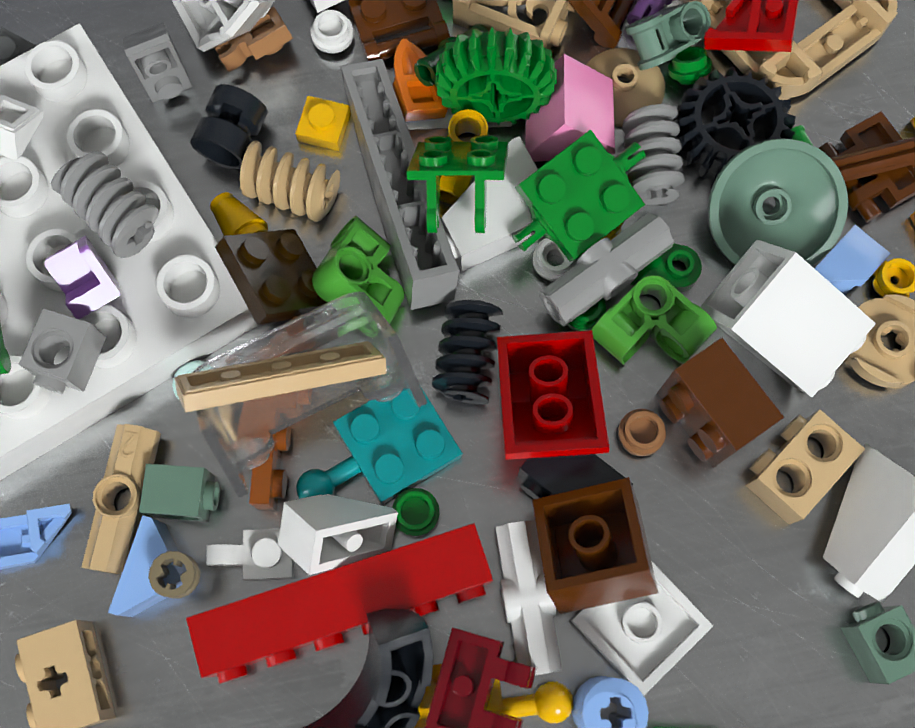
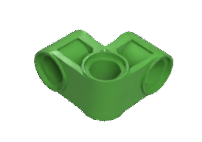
(353, 267)
(676, 327)

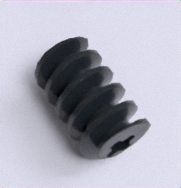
(464, 349)

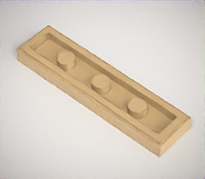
(278, 375)

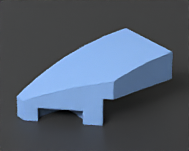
(852, 260)
(28, 535)

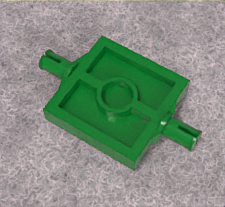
(579, 196)

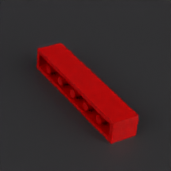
(336, 602)

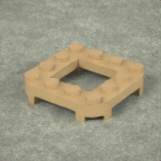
(820, 52)

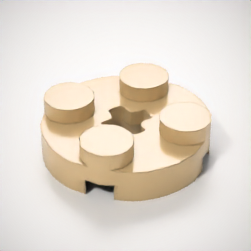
(873, 360)

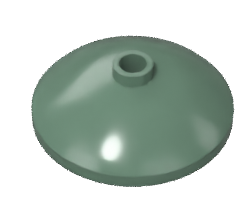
(806, 192)

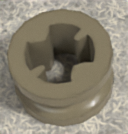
(159, 571)

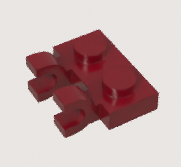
(467, 682)

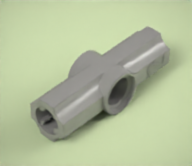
(606, 268)

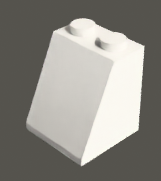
(788, 316)

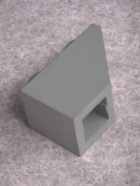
(156, 62)

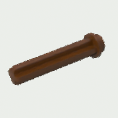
(876, 159)

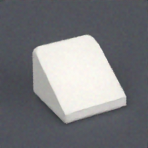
(17, 126)

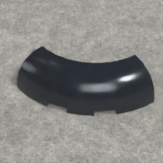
(392, 676)

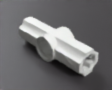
(525, 597)

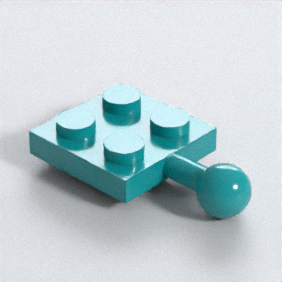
(390, 445)

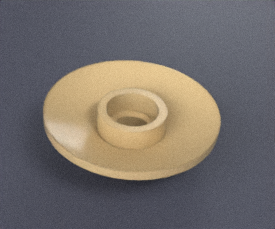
(645, 88)

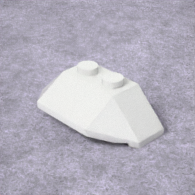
(220, 20)

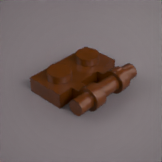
(893, 185)

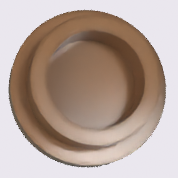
(641, 432)

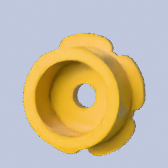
(902, 271)

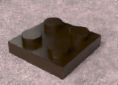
(271, 274)

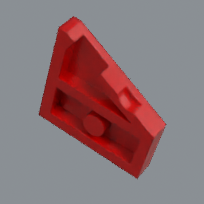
(755, 26)

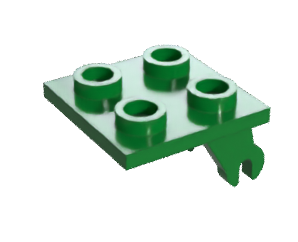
(440, 156)

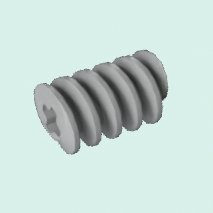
(655, 133)
(107, 203)

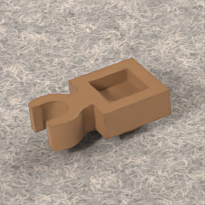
(263, 39)

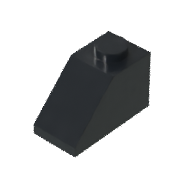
(564, 473)

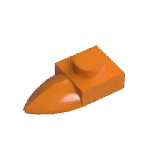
(415, 99)

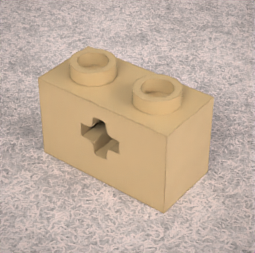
(45, 658)

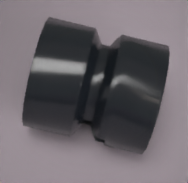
(229, 125)

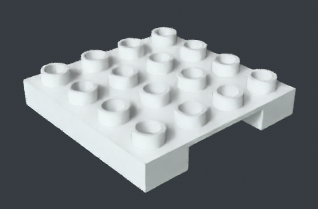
(174, 292)

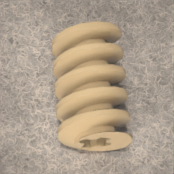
(287, 185)

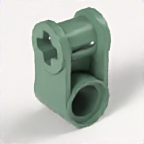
(668, 32)

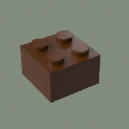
(717, 403)
(593, 546)

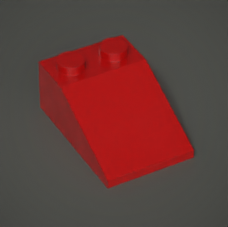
(551, 395)

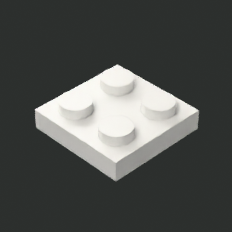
(644, 633)

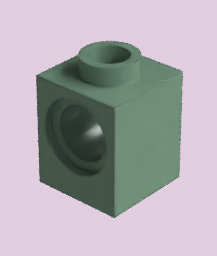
(179, 493)
(861, 636)

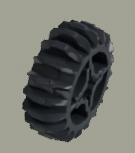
(740, 110)

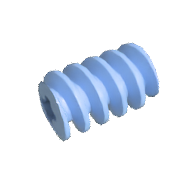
(598, 693)

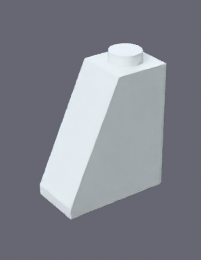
(505, 213)
(874, 527)

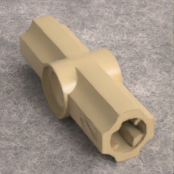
(115, 530)

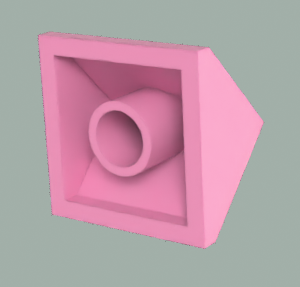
(579, 103)

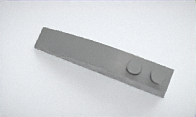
(421, 257)

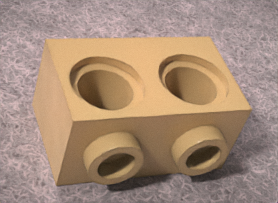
(810, 474)

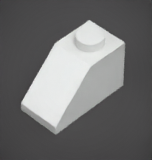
(334, 531)

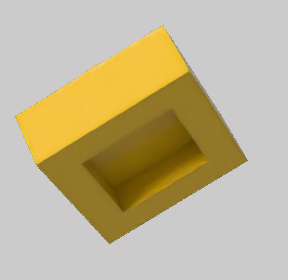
(323, 123)

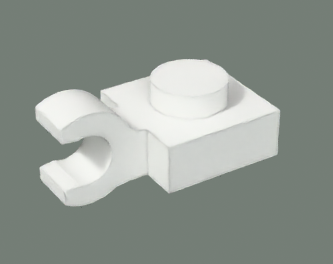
(258, 555)

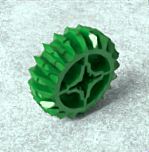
(496, 75)

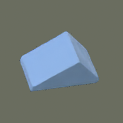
(134, 588)

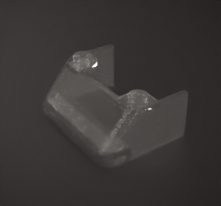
(244, 430)

